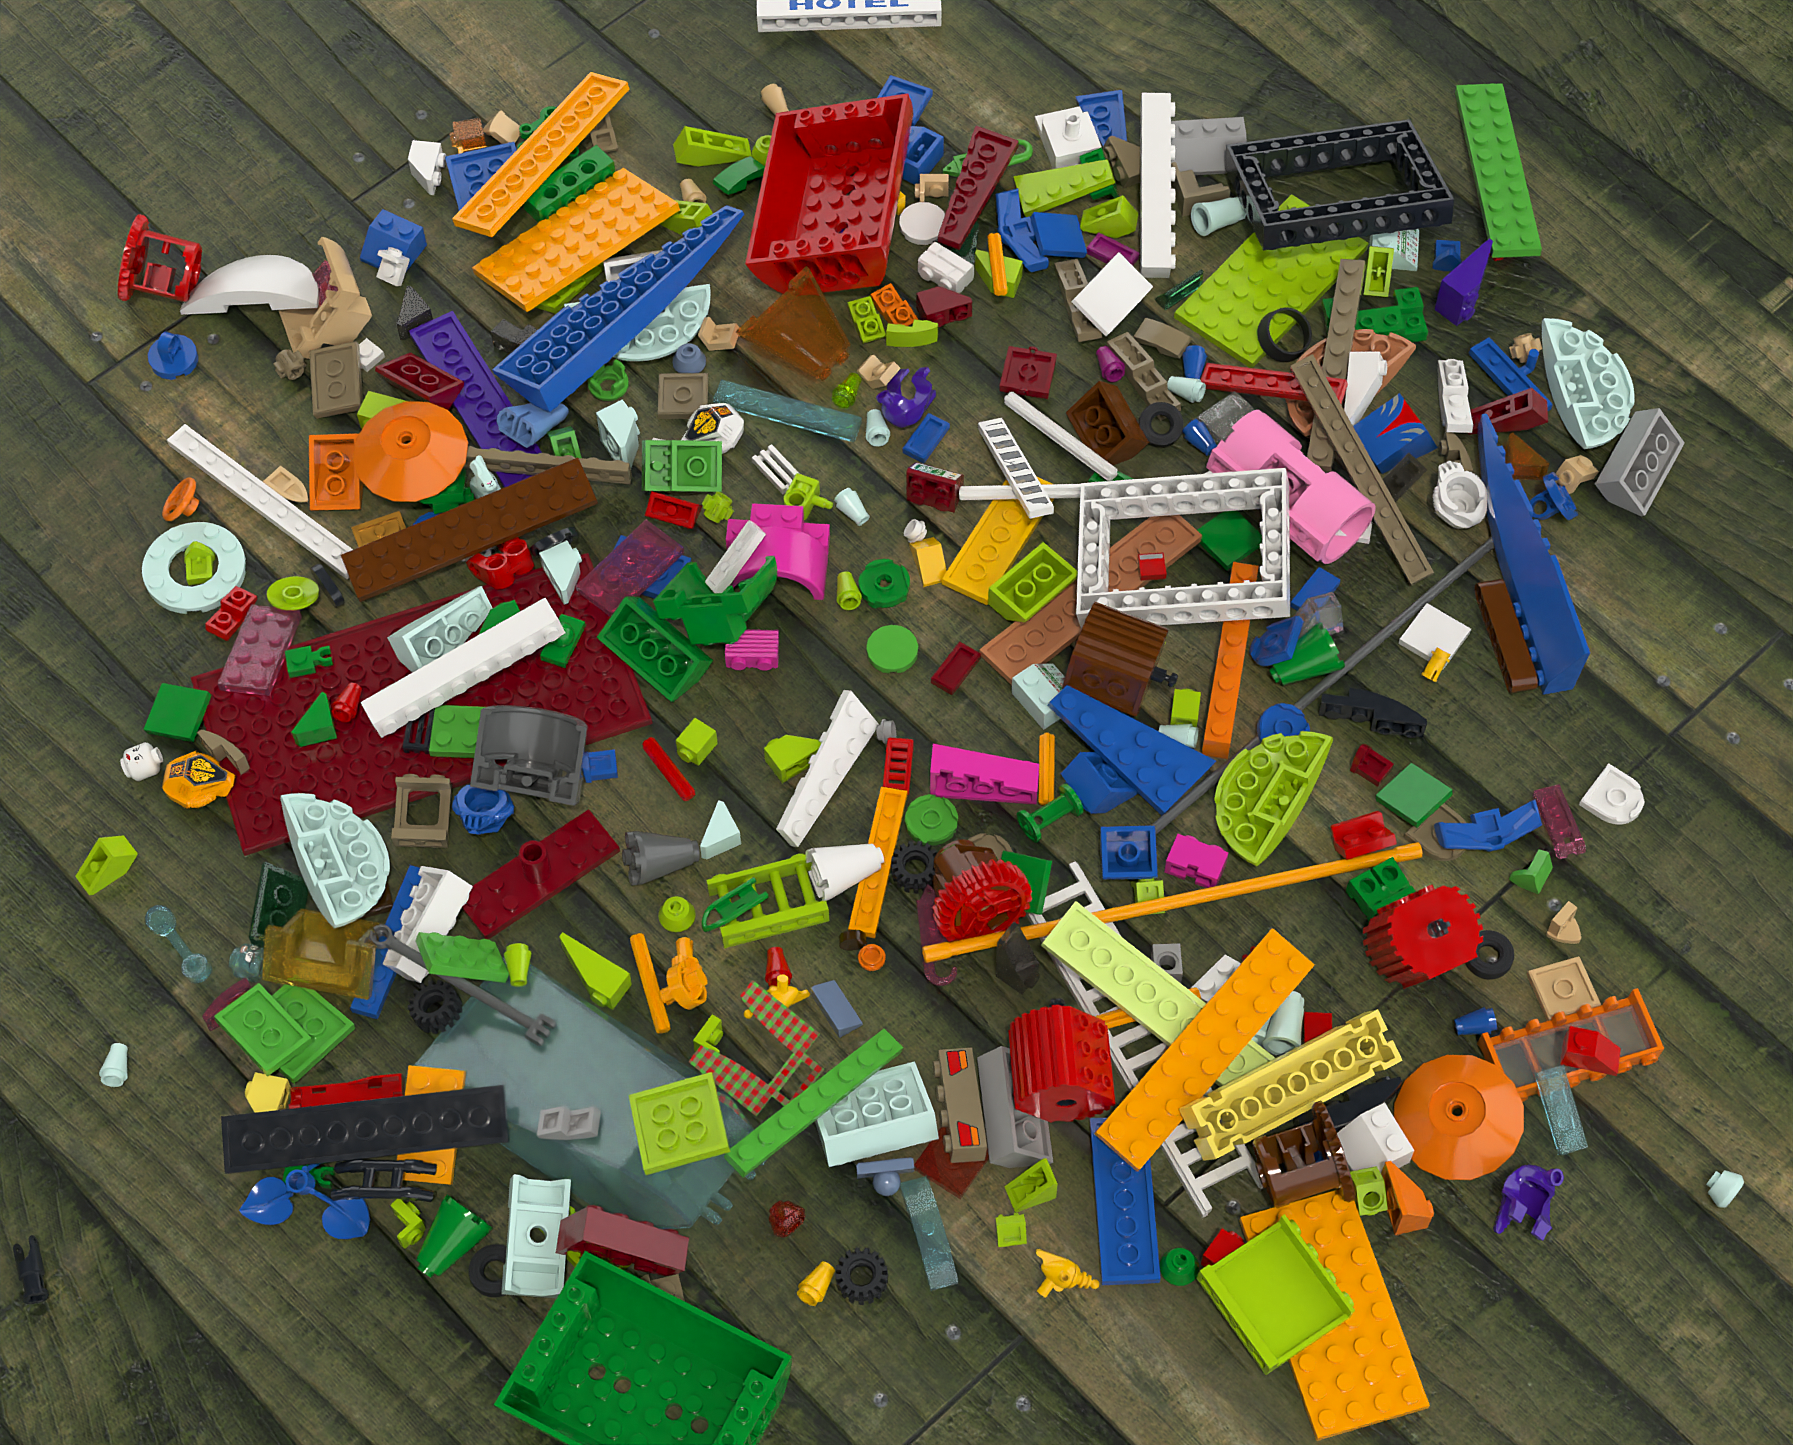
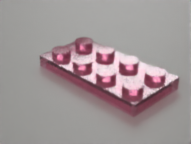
(630, 567)
(259, 650)

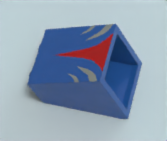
(1393, 433)

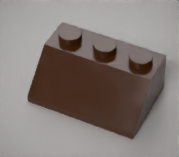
(1107, 424)

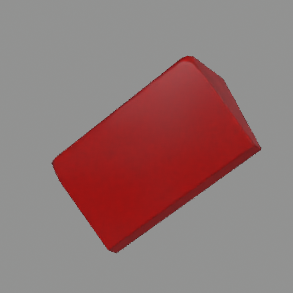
(673, 510)

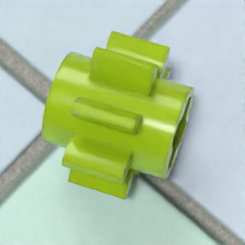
(717, 507)

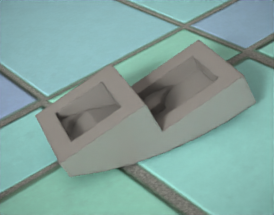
(563, 1124)

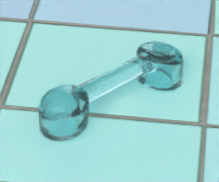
(162, 923)

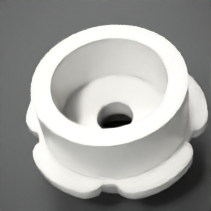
(915, 531)

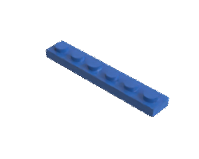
(383, 976)

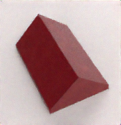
(421, 380)

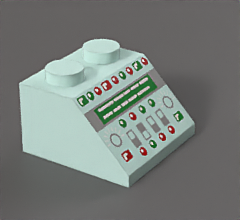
(1405, 247)
(1036, 688)

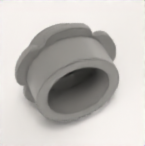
(886, 730)

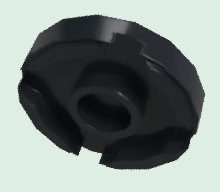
(553, 540)

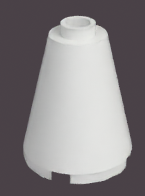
(841, 867)

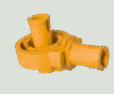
(685, 978)

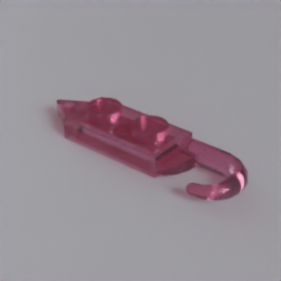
(931, 935)

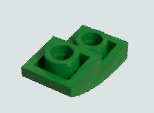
(736, 176)

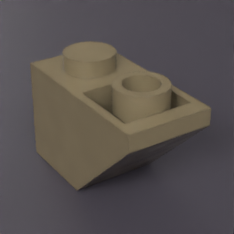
(1124, 160)

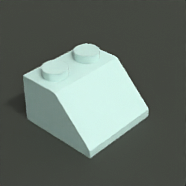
(619, 431)

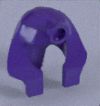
(899, 409)
(1528, 1192)

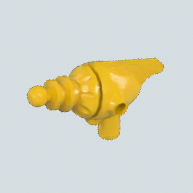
(785, 994)
(1062, 1274)

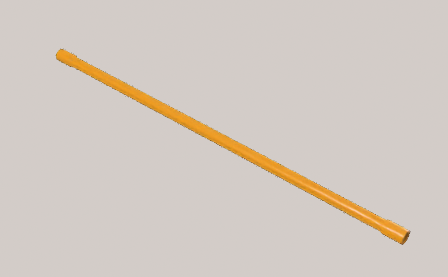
(1400, 854)

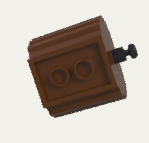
(1117, 658)

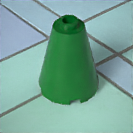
(1312, 657)
(450, 1237)

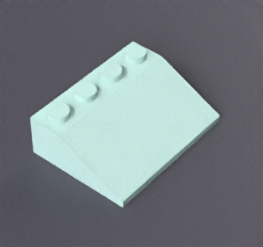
(879, 1117)

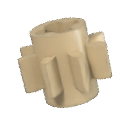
(1523, 345)

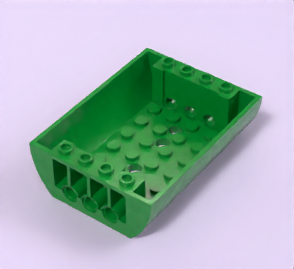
(659, 1346)

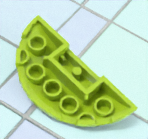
(1267, 791)

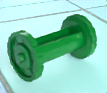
(1050, 812)

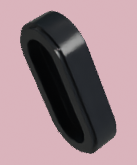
(327, 585)

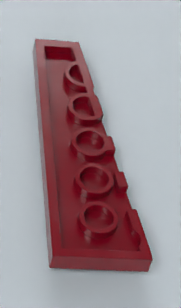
(980, 173)

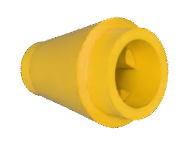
(815, 1285)

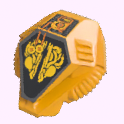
(196, 780)

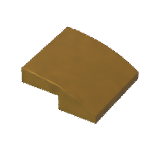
(378, 528)

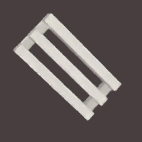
(765, 455)

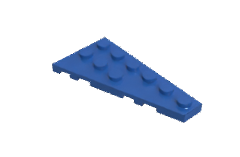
(1141, 755)

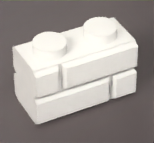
(945, 268)

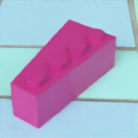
(982, 776)

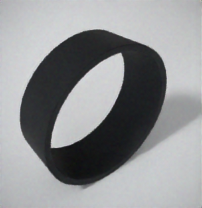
(1268, 344)

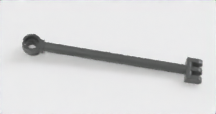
(533, 1026)

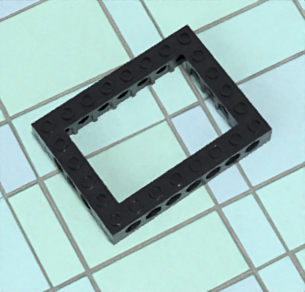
(1424, 205)

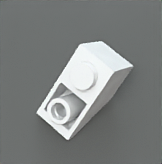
(426, 163)

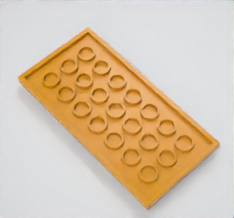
(575, 239)
(1364, 1365)

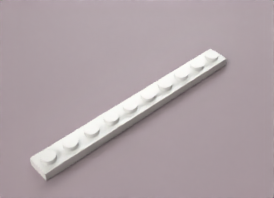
(260, 497)

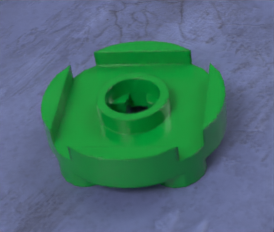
(884, 596)

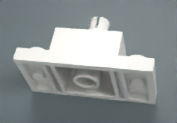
(1067, 136)

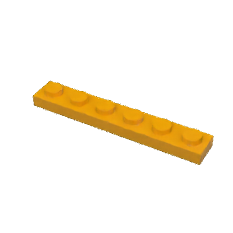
(883, 834)

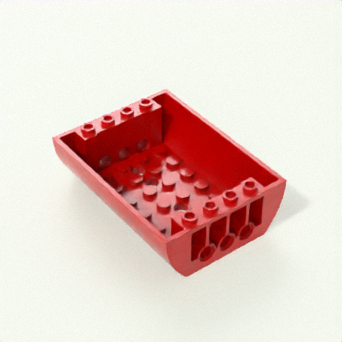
(806, 189)

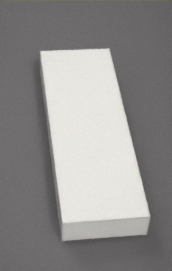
(735, 557)

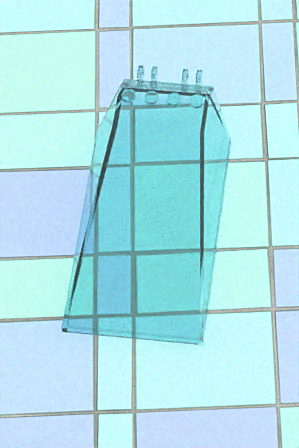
(584, 1065)

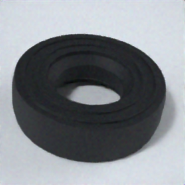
(1168, 411)
(1502, 966)
(476, 1270)

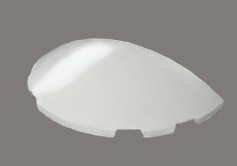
(255, 281)

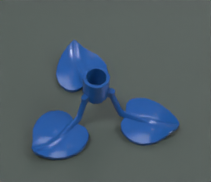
(270, 1205)

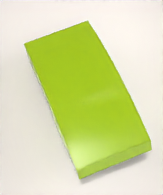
(866, 319)
(919, 334)

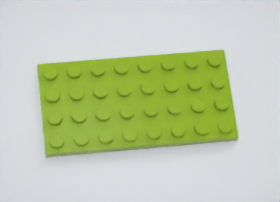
(1258, 282)

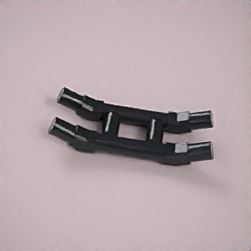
(395, 1191)

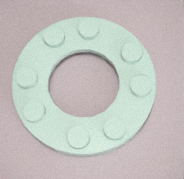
(200, 597)

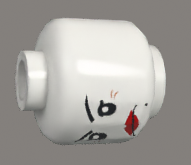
(141, 761)

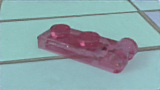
(1559, 821)

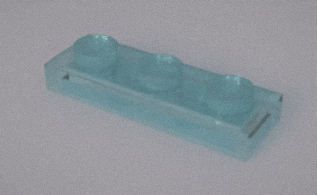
(1561, 1109)

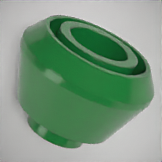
(1179, 1266)

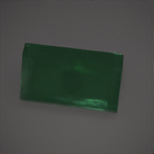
(1180, 290)

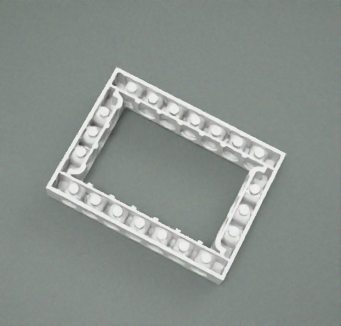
(1187, 495)

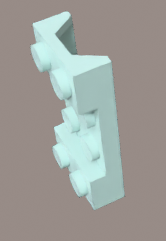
(532, 1266)

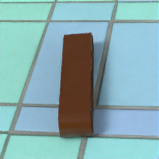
(1506, 636)

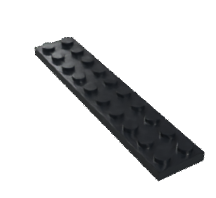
(365, 1129)

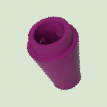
(1110, 365)

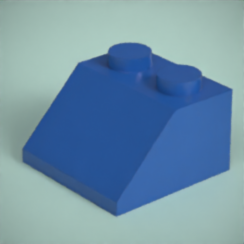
(395, 232)
(1096, 783)
(1128, 852)

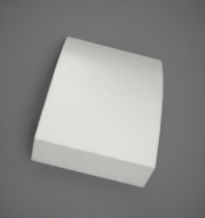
(1112, 294)

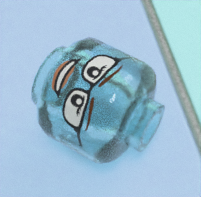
(247, 962)

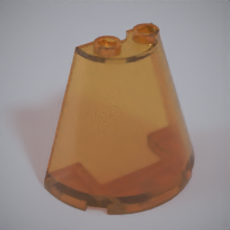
(800, 329)

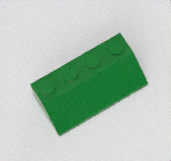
(654, 648)

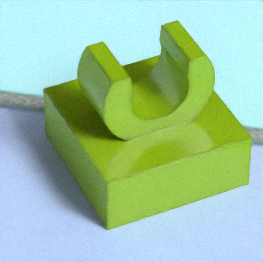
(1011, 1230)

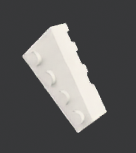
(432, 910)

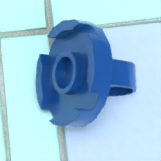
(172, 356)
(1556, 498)

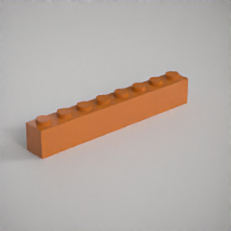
(1227, 675)

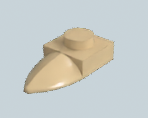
(287, 485)

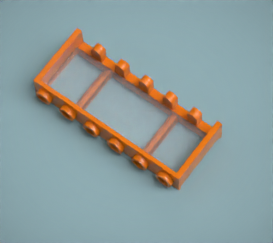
(1540, 1044)

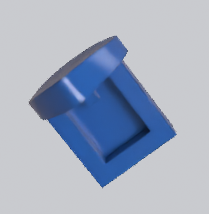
(1446, 255)
(599, 765)

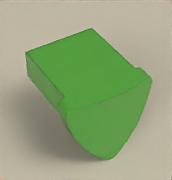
(1536, 875)

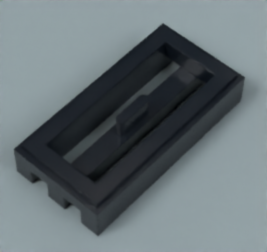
(417, 747)

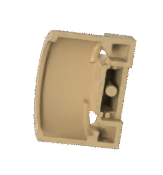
(339, 316)

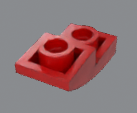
(231, 614)

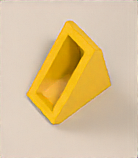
(929, 560)

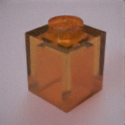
(468, 135)

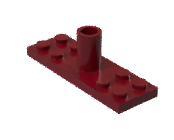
(538, 874)

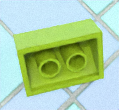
(1031, 584)

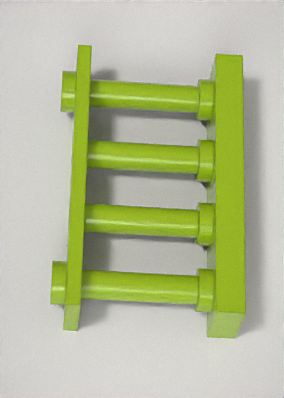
(783, 921)

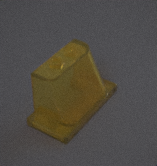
(321, 957)

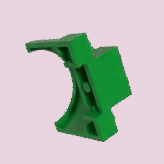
(712, 615)

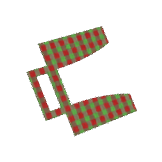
(783, 1025)

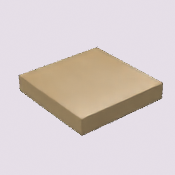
(1562, 987)

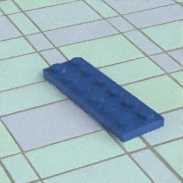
(1123, 1216)

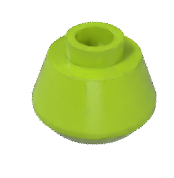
(761, 149)
(676, 914)

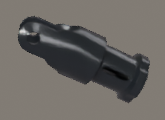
(31, 1272)

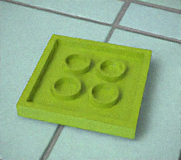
(679, 1123)

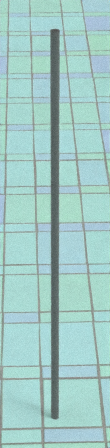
(1330, 679)

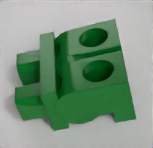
(1379, 887)

